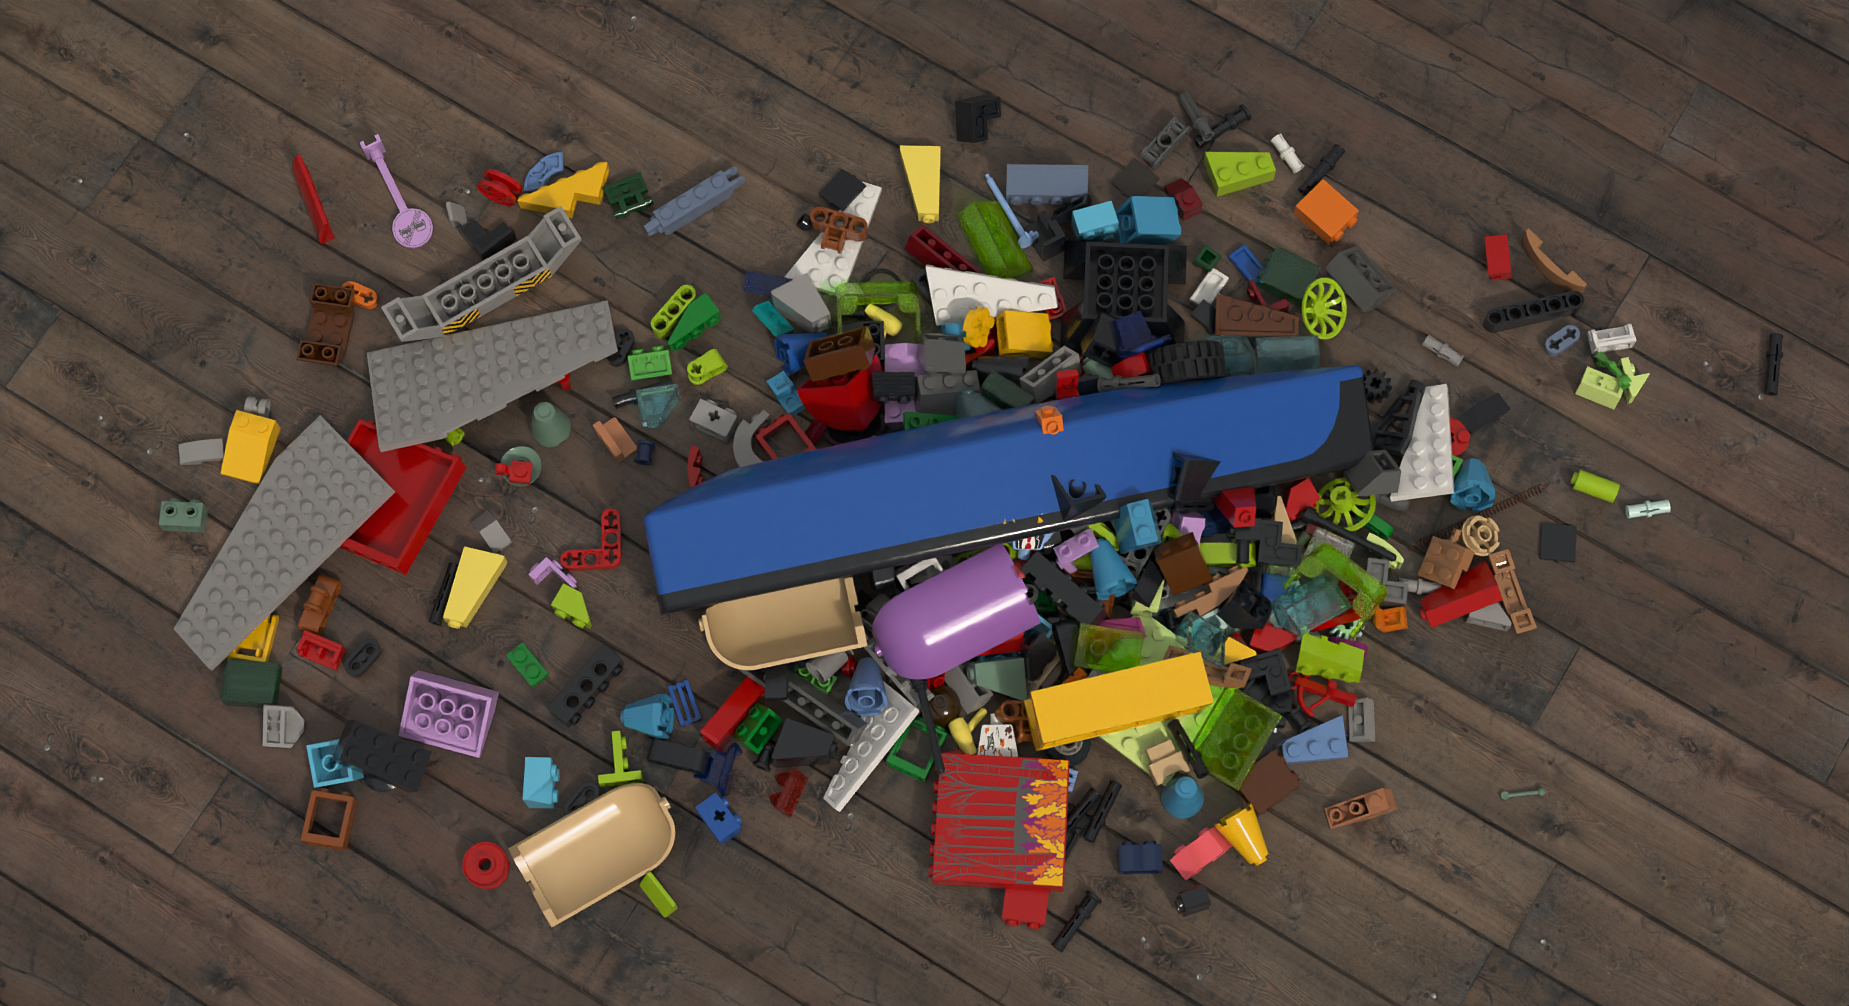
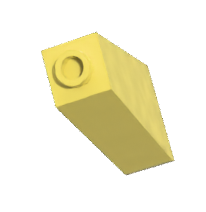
(923, 178)
(472, 583)

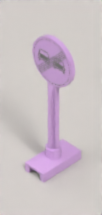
(411, 226)

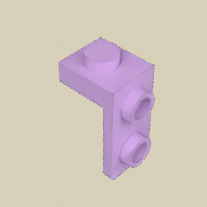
(1075, 548)
(541, 570)

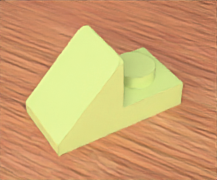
(1637, 381)

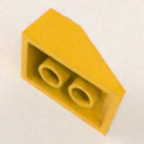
(249, 447)

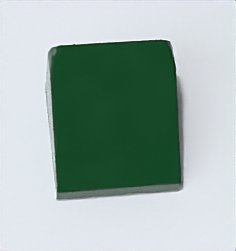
(1206, 258)

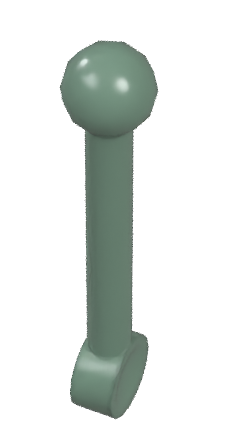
(1505, 795)

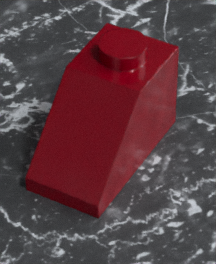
(1185, 198)

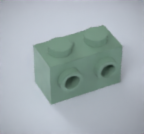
(183, 516)

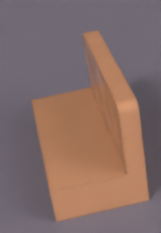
(615, 439)

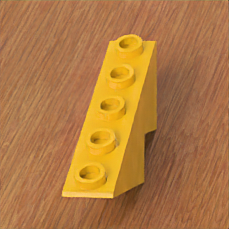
(582, 186)

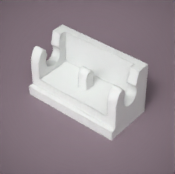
(1611, 339)

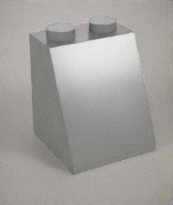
(802, 305)

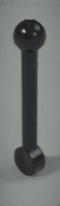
(1077, 832)

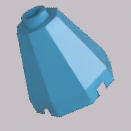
(1473, 487)
(650, 716)

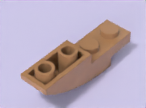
(1218, 590)

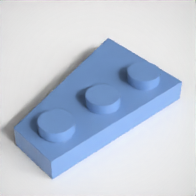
(1317, 744)

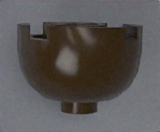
(944, 705)

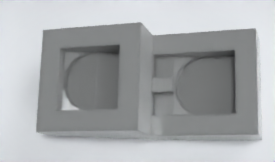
(199, 451)

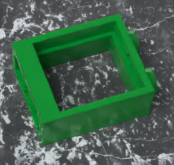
(910, 769)

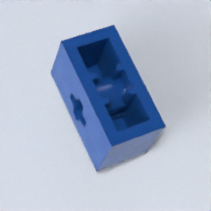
(722, 830)

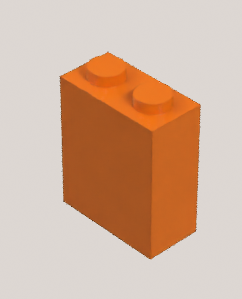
(1326, 212)

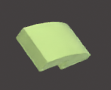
(1382, 543)

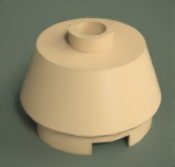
(1479, 535)

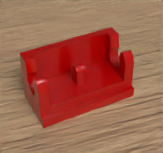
(1498, 257)
(321, 650)

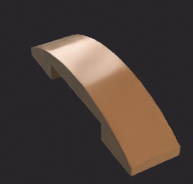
(1569, 282)
(1513, 600)
(1229, 677)

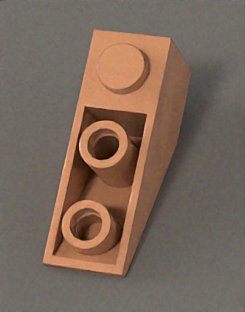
(1361, 808)

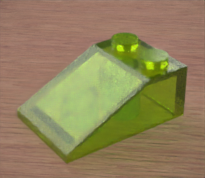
(1108, 647)

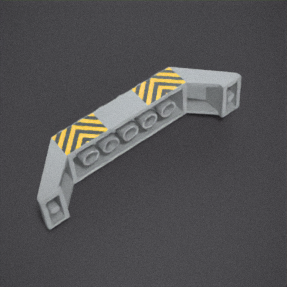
(487, 283)

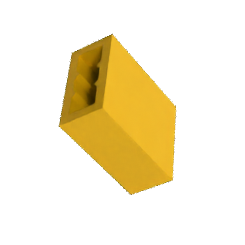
(1024, 334)

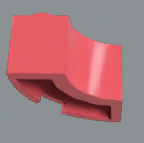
(1193, 857)

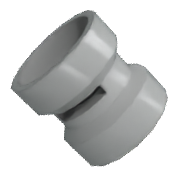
(257, 407)

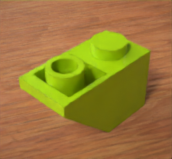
(572, 605)

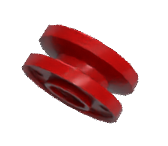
(499, 187)
(495, 875)

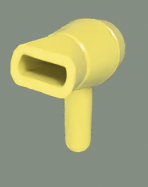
(891, 324)
(962, 731)

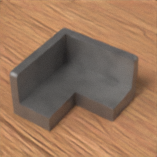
(1395, 590)

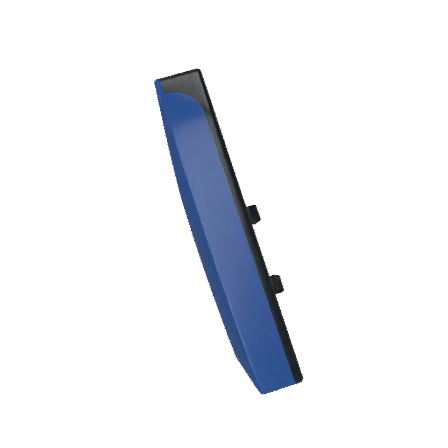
(959, 479)

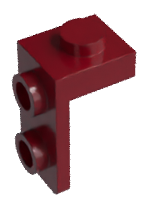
(1253, 293)

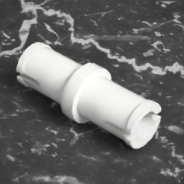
(1287, 153)

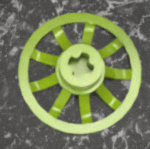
(1318, 308)
(1343, 501)

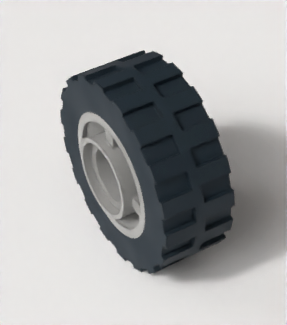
(1074, 753)

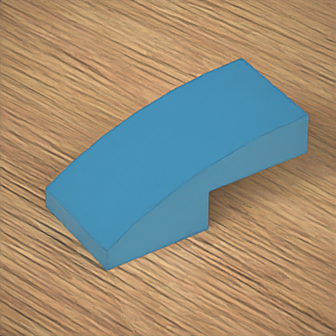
(786, 393)

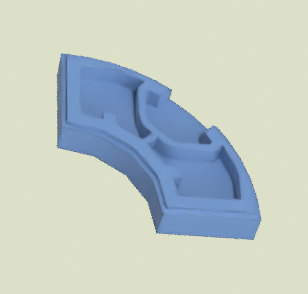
(544, 171)

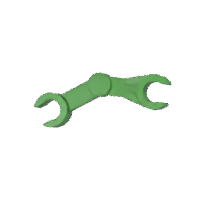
(1603, 361)

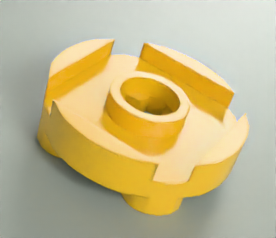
(977, 326)

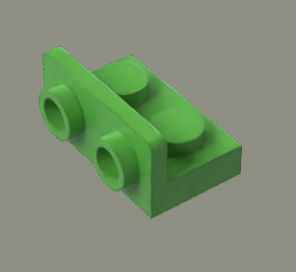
(649, 363)

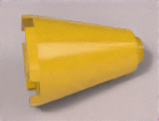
(1244, 834)

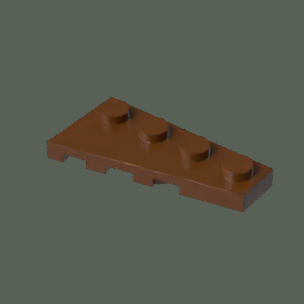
(1251, 319)

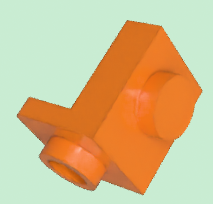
(1049, 419)
(1390, 619)

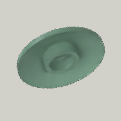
(523, 454)

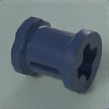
(644, 452)

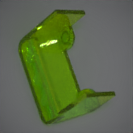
(850, 295)
(1370, 590)

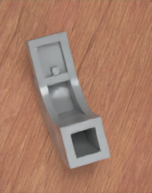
(745, 437)

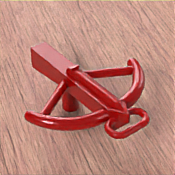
(1327, 692)

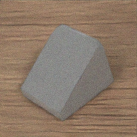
(456, 214)

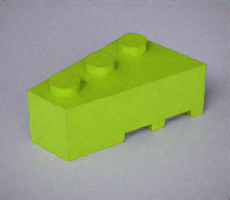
(1238, 170)
(1328, 659)

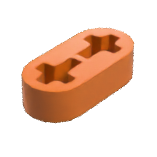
(363, 291)

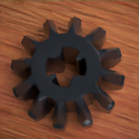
(1382, 383)

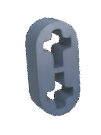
(1559, 337)

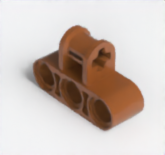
(834, 236)
(319, 604)
(1017, 716)

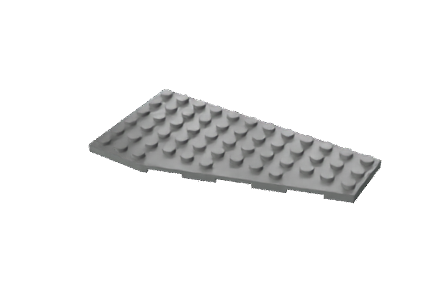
(465, 376)
(291, 525)

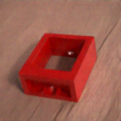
(780, 422)

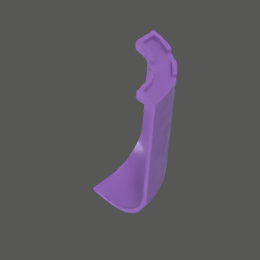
(954, 616)

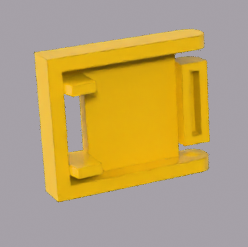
(259, 640)

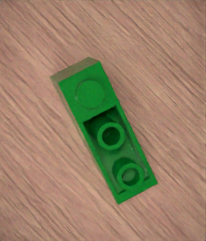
(696, 318)

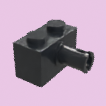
(1243, 538)

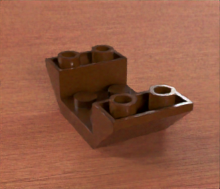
(328, 325)

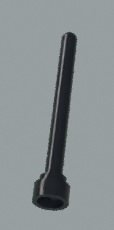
(1313, 517)
(920, 687)

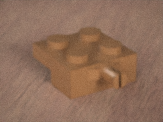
(1446, 560)

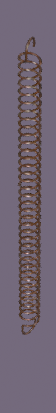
(1482, 513)

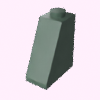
(1000, 675)

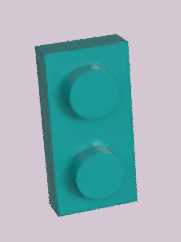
(772, 319)

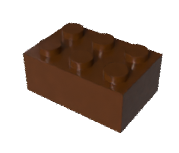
(839, 354)

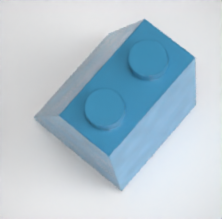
(1148, 220)
(1137, 527)

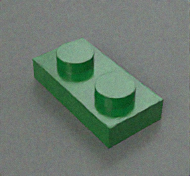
(527, 665)

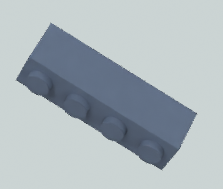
(1045, 183)

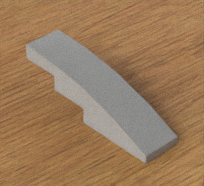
(902, 683)

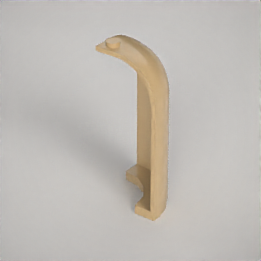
(785, 625)
(596, 849)

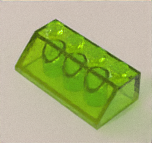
(994, 239)

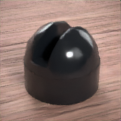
(804, 222)

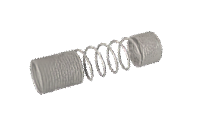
(825, 666)

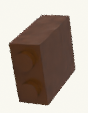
(1182, 563)
(1268, 783)

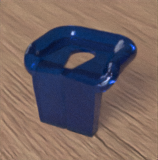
(1135, 336)
(719, 767)

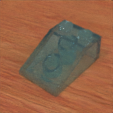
(1202, 636)

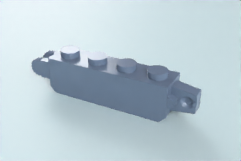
(694, 202)

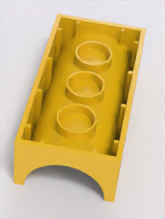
(1118, 701)

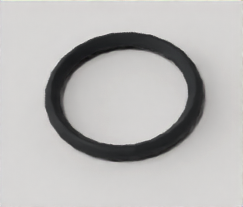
(886, 272)

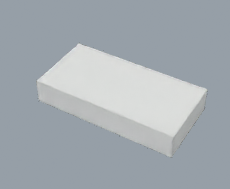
(1209, 287)

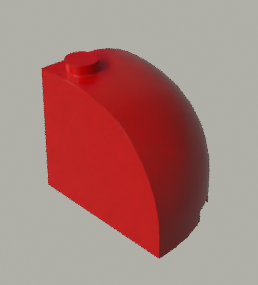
(842, 400)

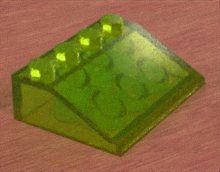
(1234, 735)

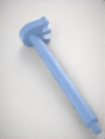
(1026, 239)

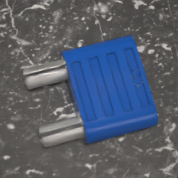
(1273, 584)

